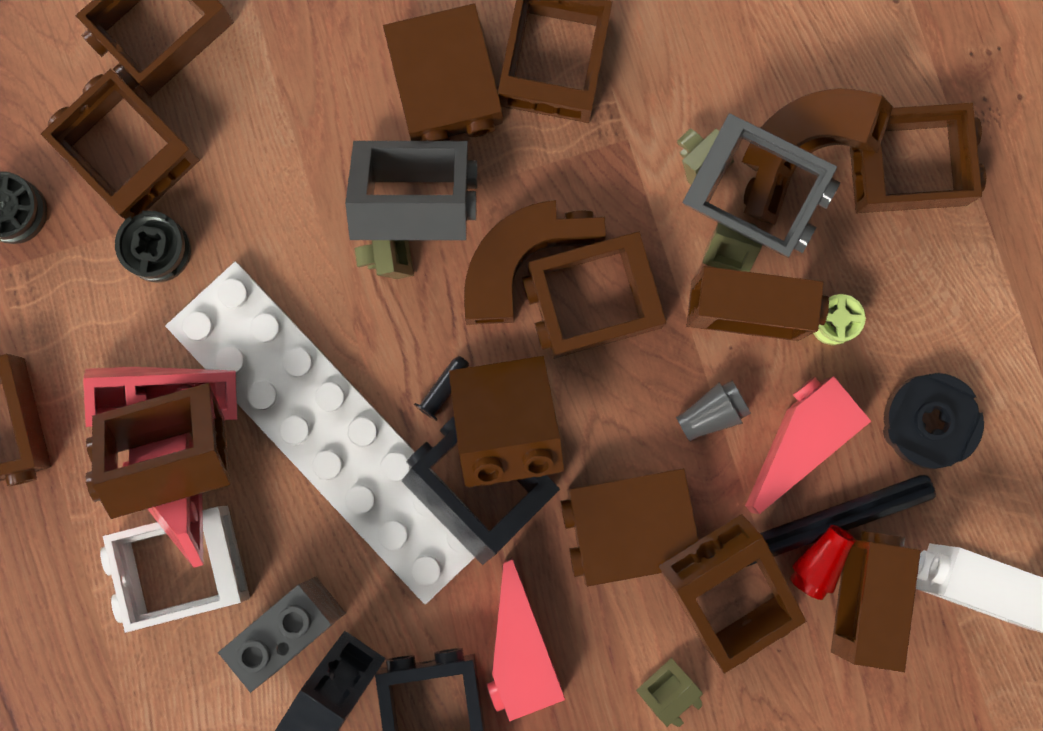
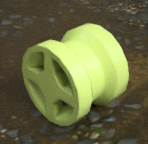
(847, 319)

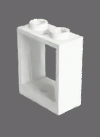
(982, 585)
(129, 603)

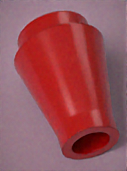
(822, 564)

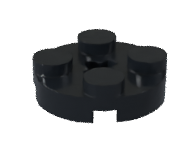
(957, 409)

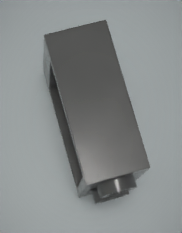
(717, 162)
(410, 215)
(281, 633)

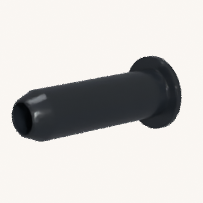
(441, 390)

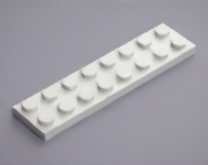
(321, 426)

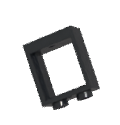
(455, 516)
(446, 663)
(333, 687)

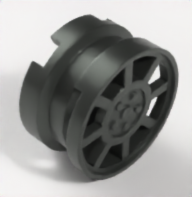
(21, 209)
(152, 246)

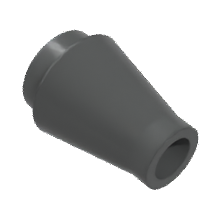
(715, 411)

